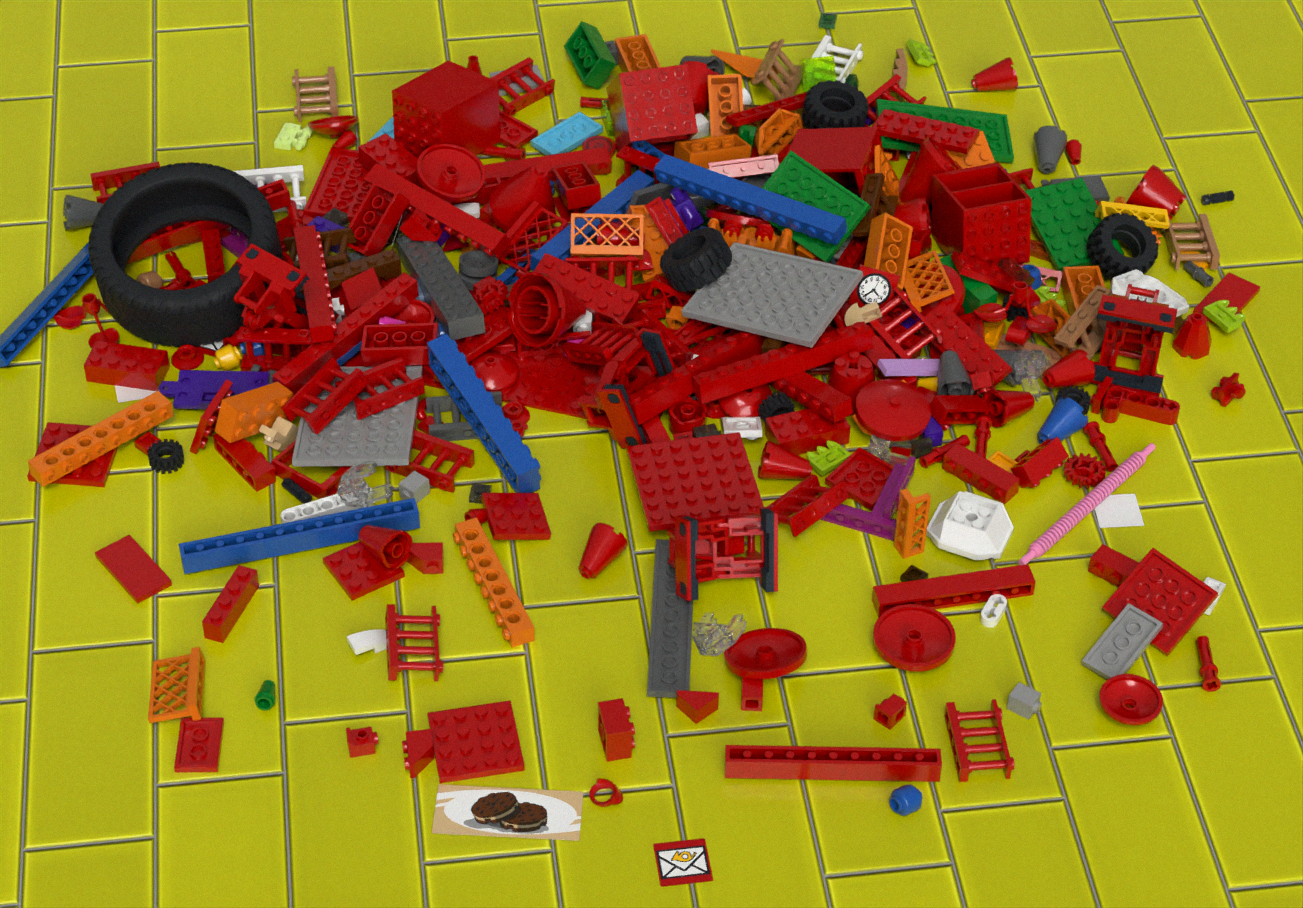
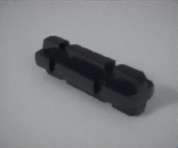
(1217, 197)
(298, 492)

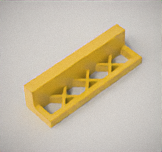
(1152, 216)

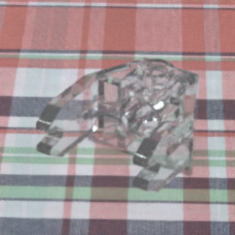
(1030, 366)
(879, 448)
(356, 492)
(716, 638)

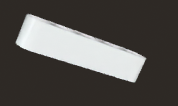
(320, 507)

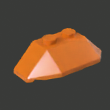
(777, 132)
(1060, 316)

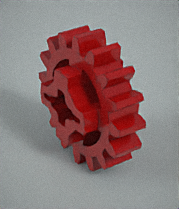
(491, 296)
(1084, 470)

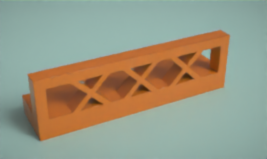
(907, 527)

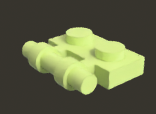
(288, 137)

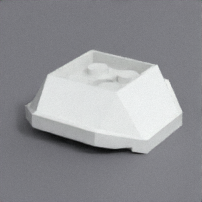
(1138, 279)
(971, 526)

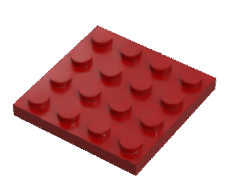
(91, 474)
(1166, 594)
(475, 741)

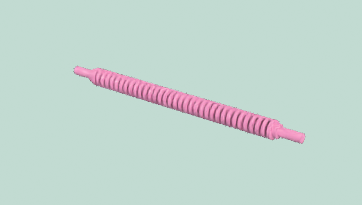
(1087, 504)

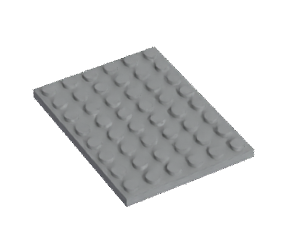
(774, 295)
(350, 441)

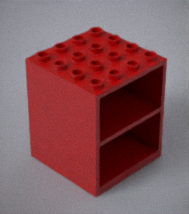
(652, 106)
(447, 108)
(840, 153)
(981, 214)

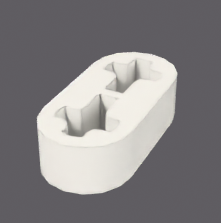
(997, 612)

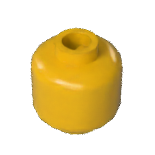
(227, 358)

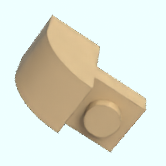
(867, 313)
(280, 435)

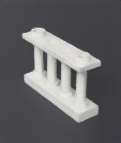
(827, 47)
(268, 175)

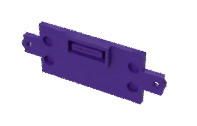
(198, 387)

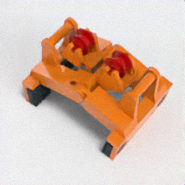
(760, 237)

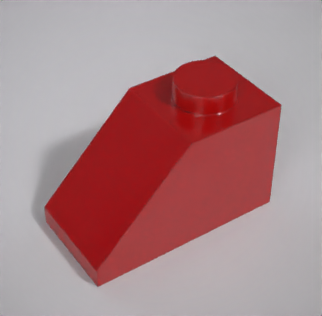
(427, 557)

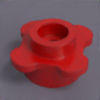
(519, 427)

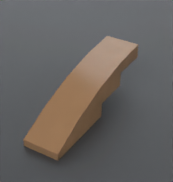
(900, 68)

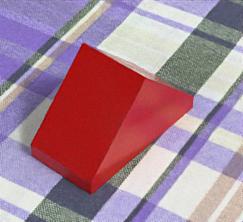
(697, 704)

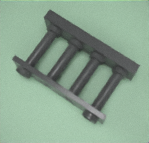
(456, 430)

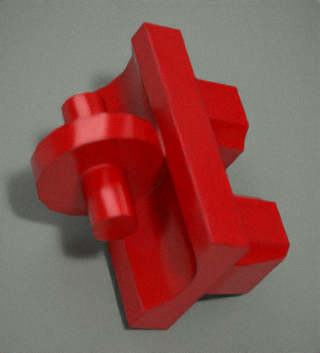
(1228, 390)

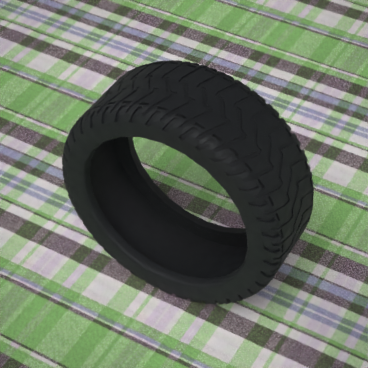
(160, 200)

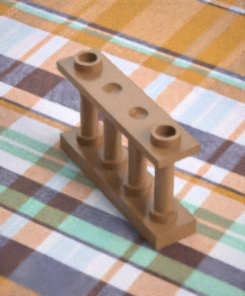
(791, 79)
(329, 88)
(1204, 236)
(1080, 320)

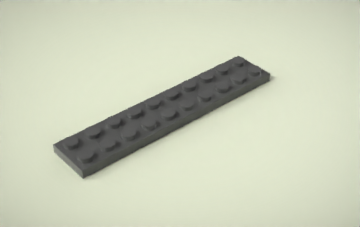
(669, 631)

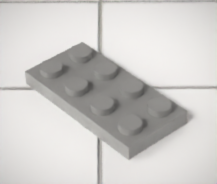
(1122, 643)

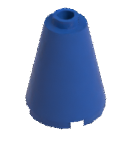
(1063, 420)

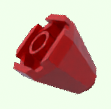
(1193, 337)

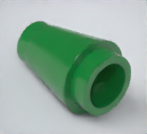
(266, 695)

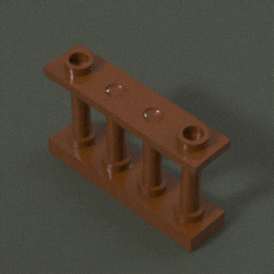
(872, 193)
(328, 239)

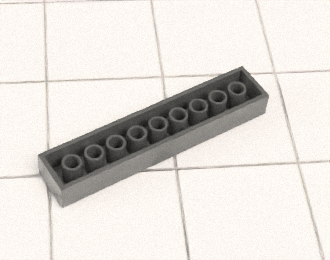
(441, 287)

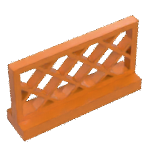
(891, 181)
(609, 250)
(914, 293)
(193, 685)

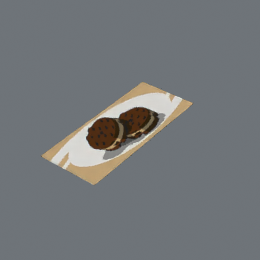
(508, 812)

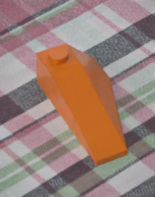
(745, 65)

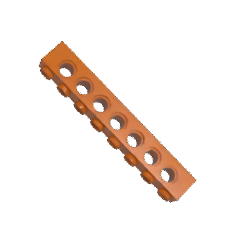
(100, 438)
(493, 583)

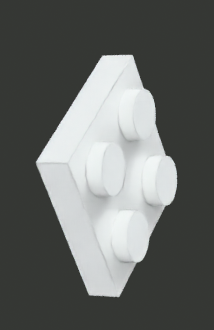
(747, 426)

